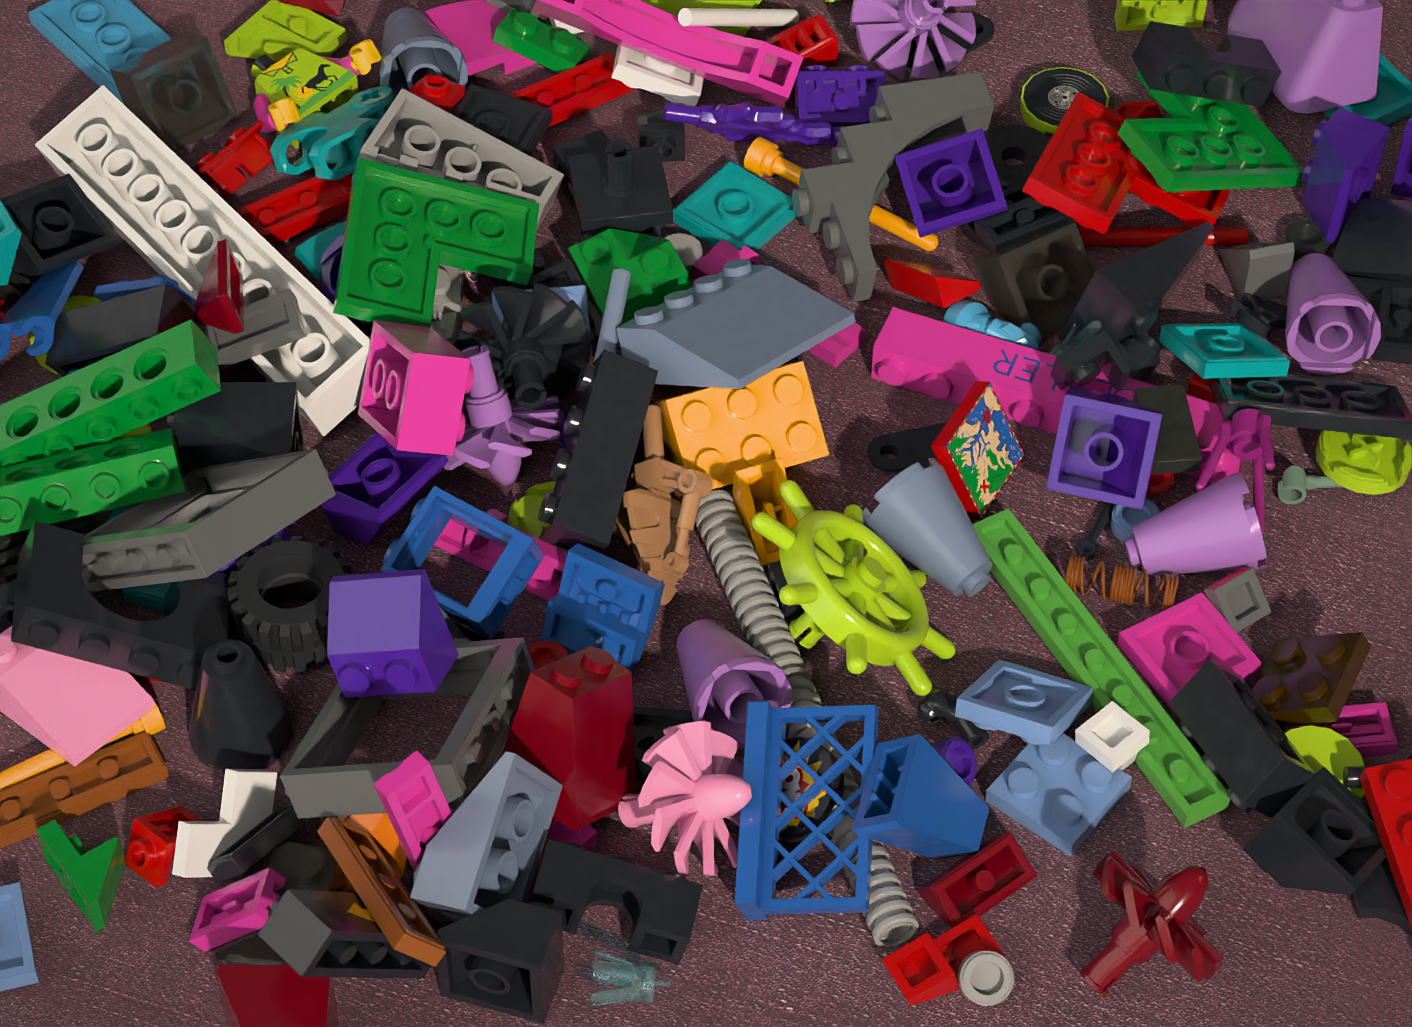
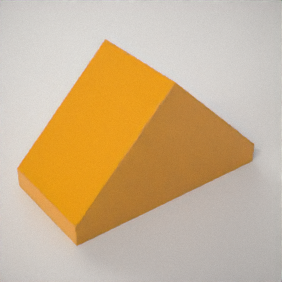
(757, 491)

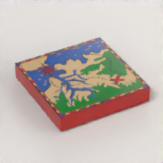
(978, 449)

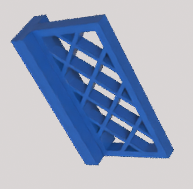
(763, 818)

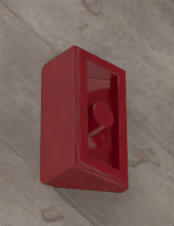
(978, 880)

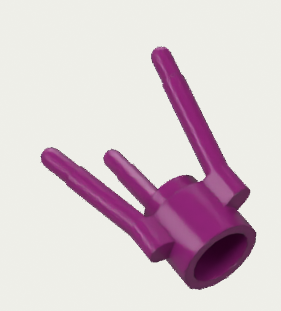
(1250, 441)

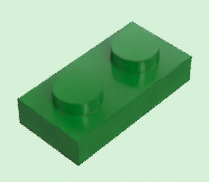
(540, 42)

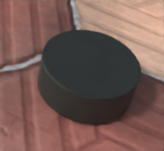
(1306, 238)

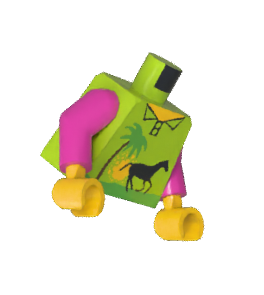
(307, 84)

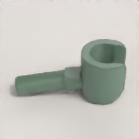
(1296, 482)

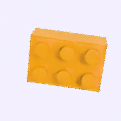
(745, 426)

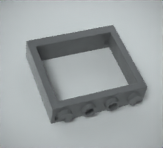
(203, 527)
(326, 787)

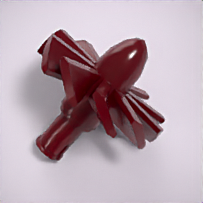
(1153, 922)

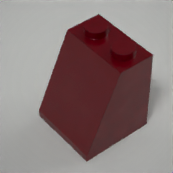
(580, 732)
(276, 997)

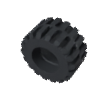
(275, 576)

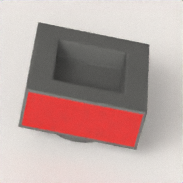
(1239, 598)

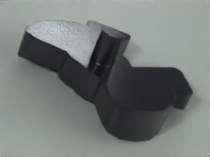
(1260, 317)

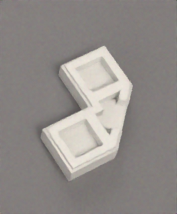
(245, 803)

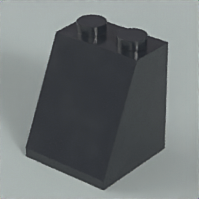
(238, 424)

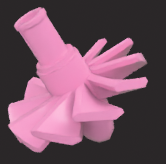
(693, 789)

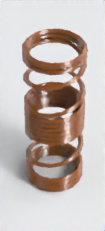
(1122, 583)

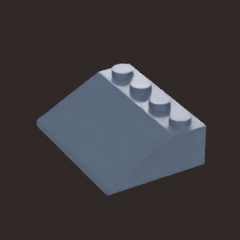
(731, 327)

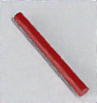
(1155, 235)

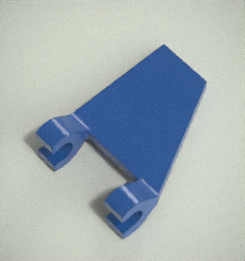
(39, 309)

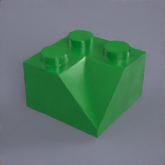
(649, 259)

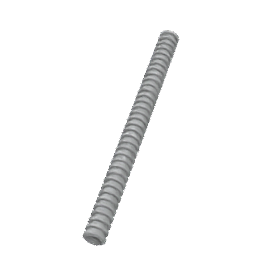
(765, 630)

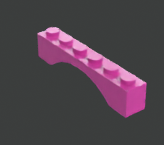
(718, 56)

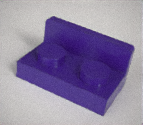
(836, 96)

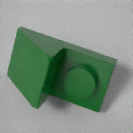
(87, 876)

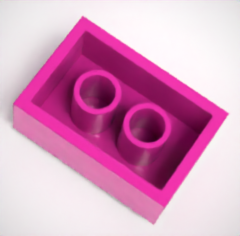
(415, 388)

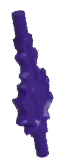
(749, 122)

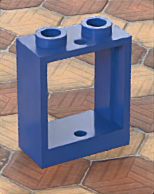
(503, 582)

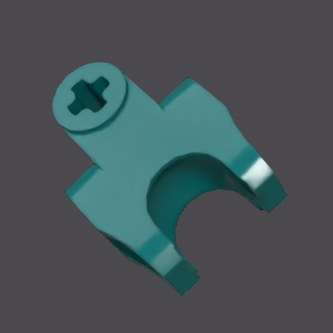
(333, 135)

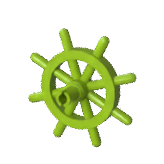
(852, 589)

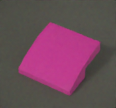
(471, 29)

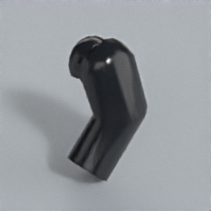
(943, 704)

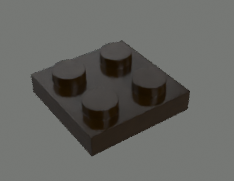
(1310, 677)

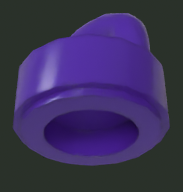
(958, 756)

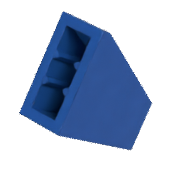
(919, 802)

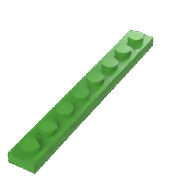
(1094, 660)

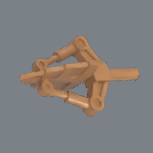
(652, 520)

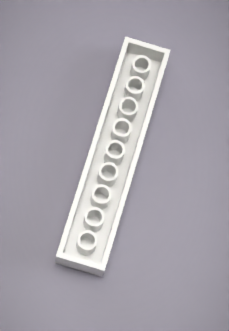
(175, 227)

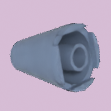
(413, 49)
(930, 528)

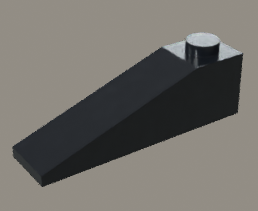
(1134, 288)

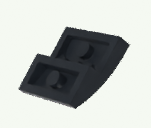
(1021, 221)
(1377, 241)

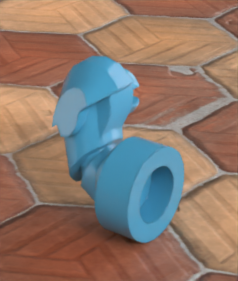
(976, 318)

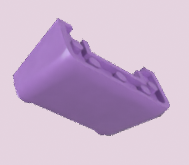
(1321, 47)

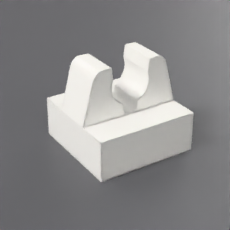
(1112, 737)

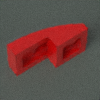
(931, 966)

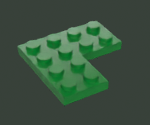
(1208, 146)
(410, 224)

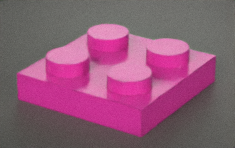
(1180, 641)

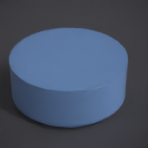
(1126, 517)

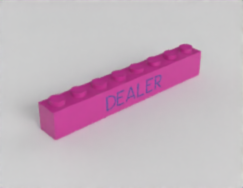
(950, 359)

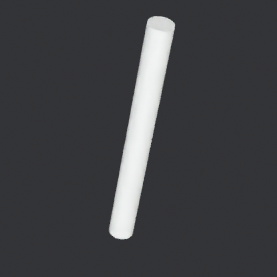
(737, 17)

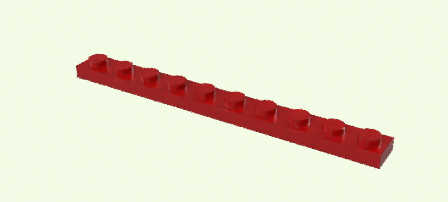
(323, 200)

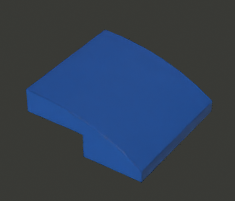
(602, 607)

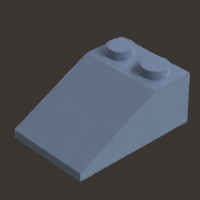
(489, 842)

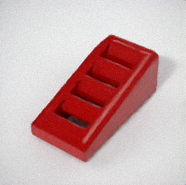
(815, 40)

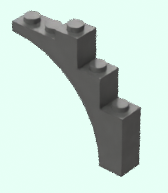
(863, 165)

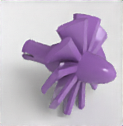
(885, 20)
(499, 425)

